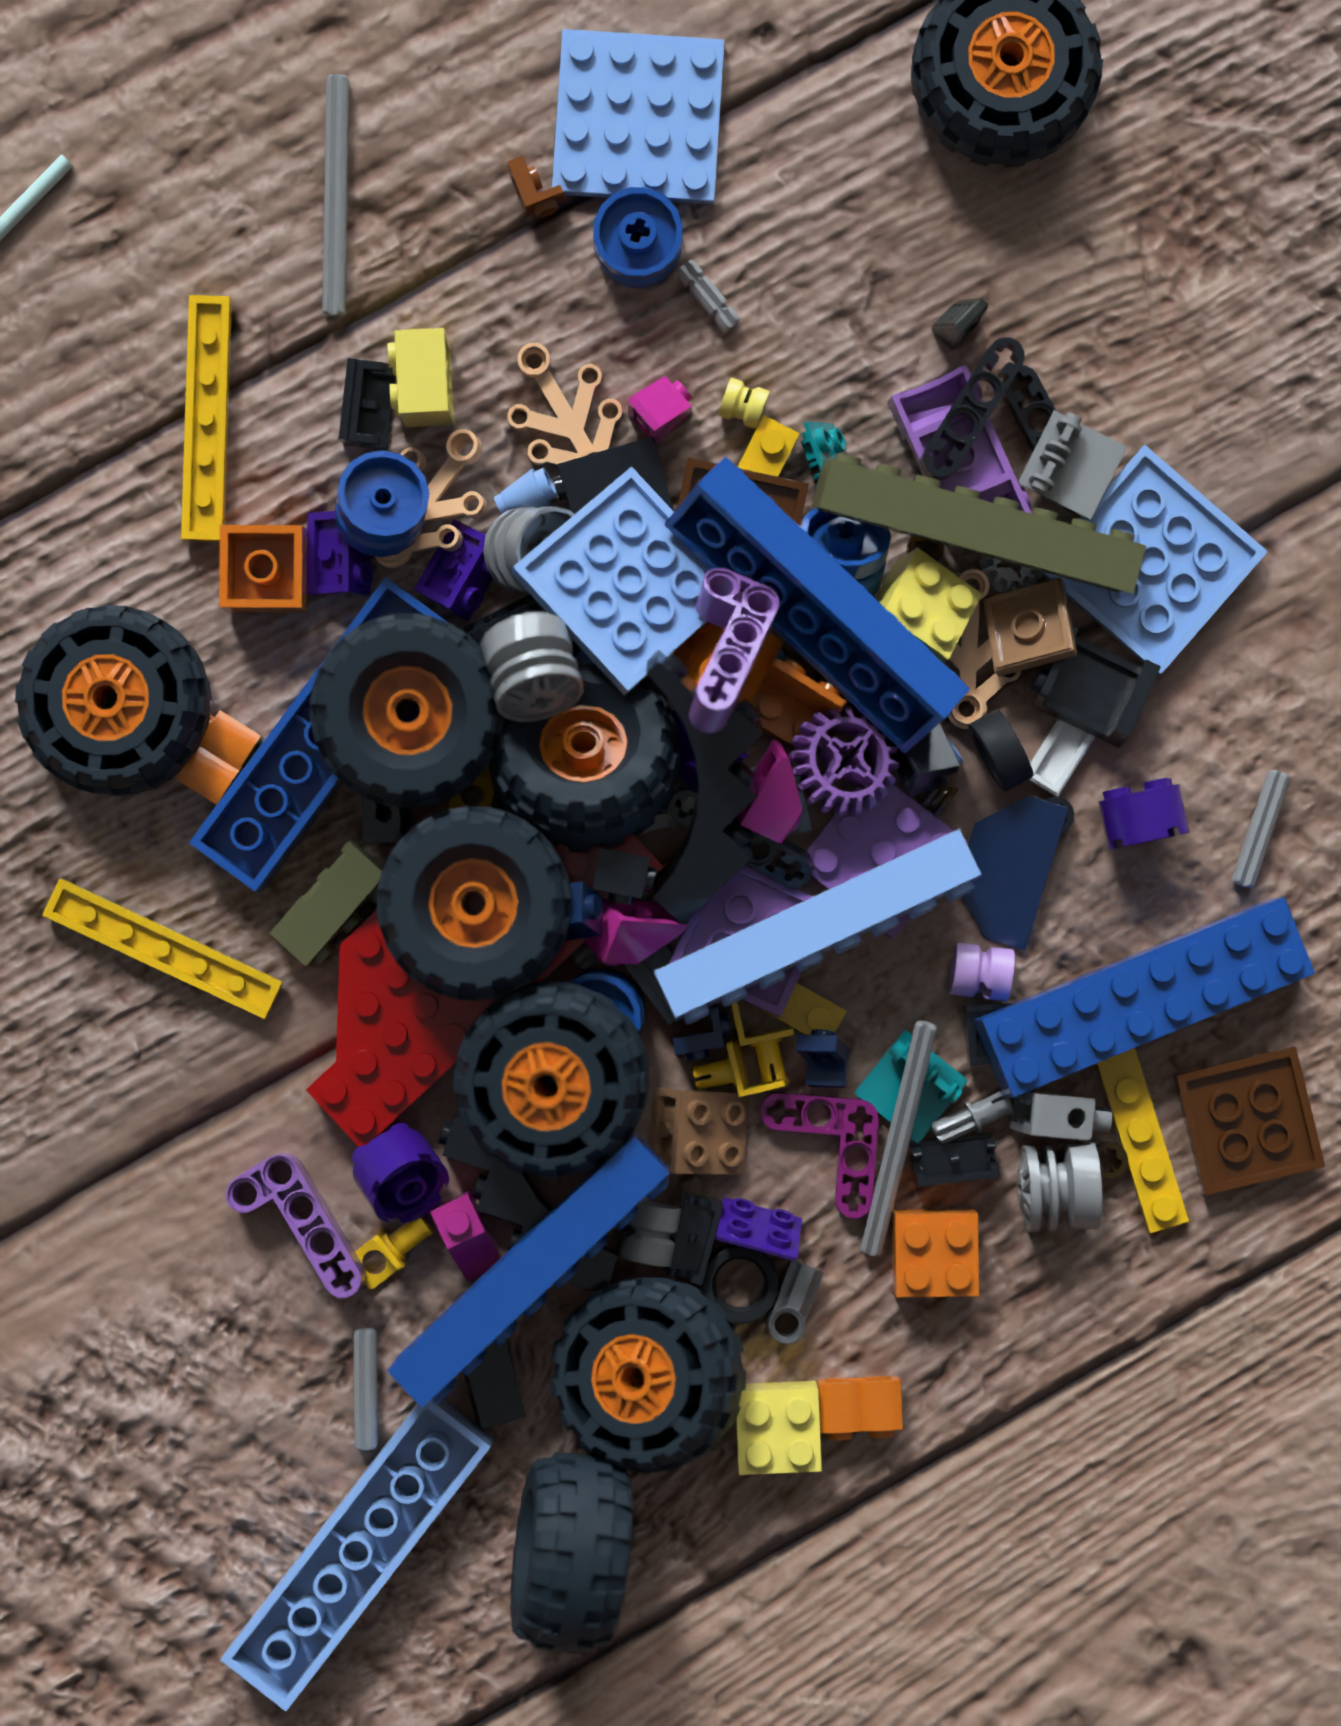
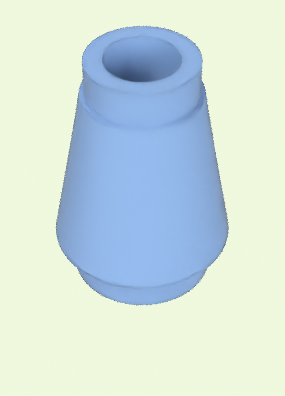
(530, 490)

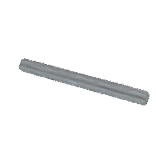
(335, 195)
(898, 1138)

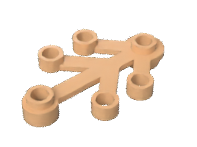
(569, 422)
(446, 508)
(970, 659)

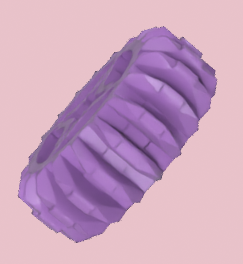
(856, 769)

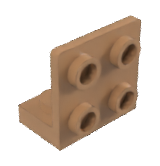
(700, 1130)

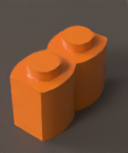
(220, 757)
(860, 1405)

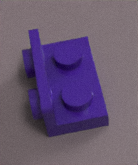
(332, 563)
(457, 577)

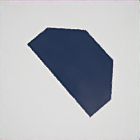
(1014, 861)

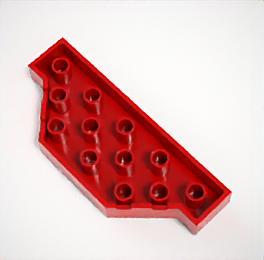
(401, 1035)

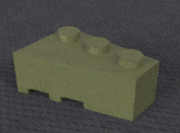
(330, 906)

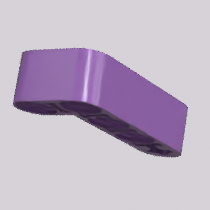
(746, 614)
(304, 1229)

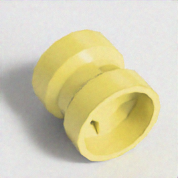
(743, 403)

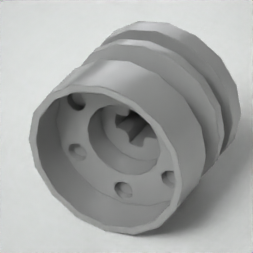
(515, 536)
(532, 667)
(1060, 1187)

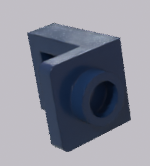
(585, 912)
(696, 1045)
(825, 1057)

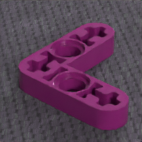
(837, 1125)

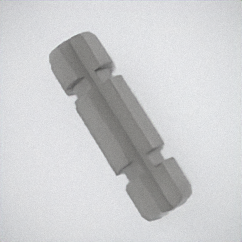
(708, 296)

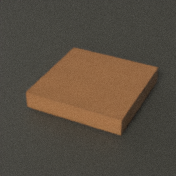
(1029, 627)

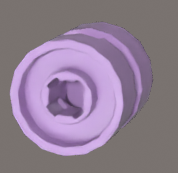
(981, 971)

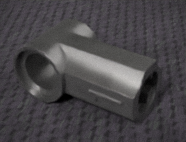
(794, 1297)

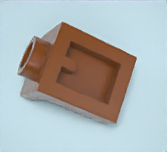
(527, 183)

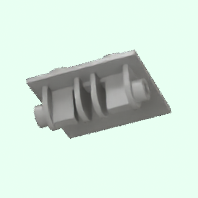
(1072, 464)

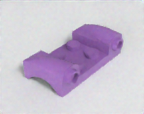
(985, 464)

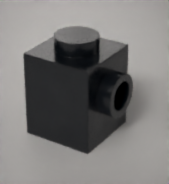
(623, 876)

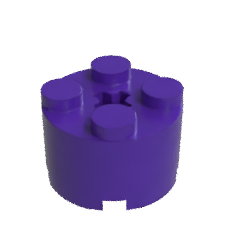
(1144, 814)
(399, 1174)

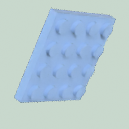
(638, 114)
(1188, 566)
(618, 580)

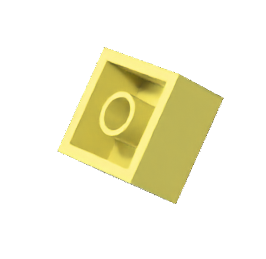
(423, 377)
(929, 601)
(779, 1428)

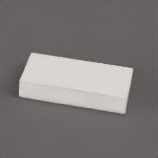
(1059, 756)

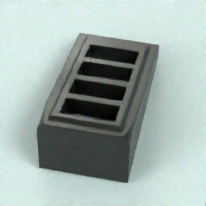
(959, 321)

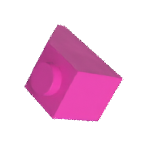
(660, 408)
(777, 803)
(633, 932)
(466, 1235)

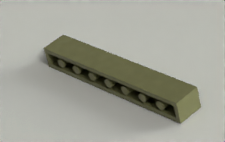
(978, 525)

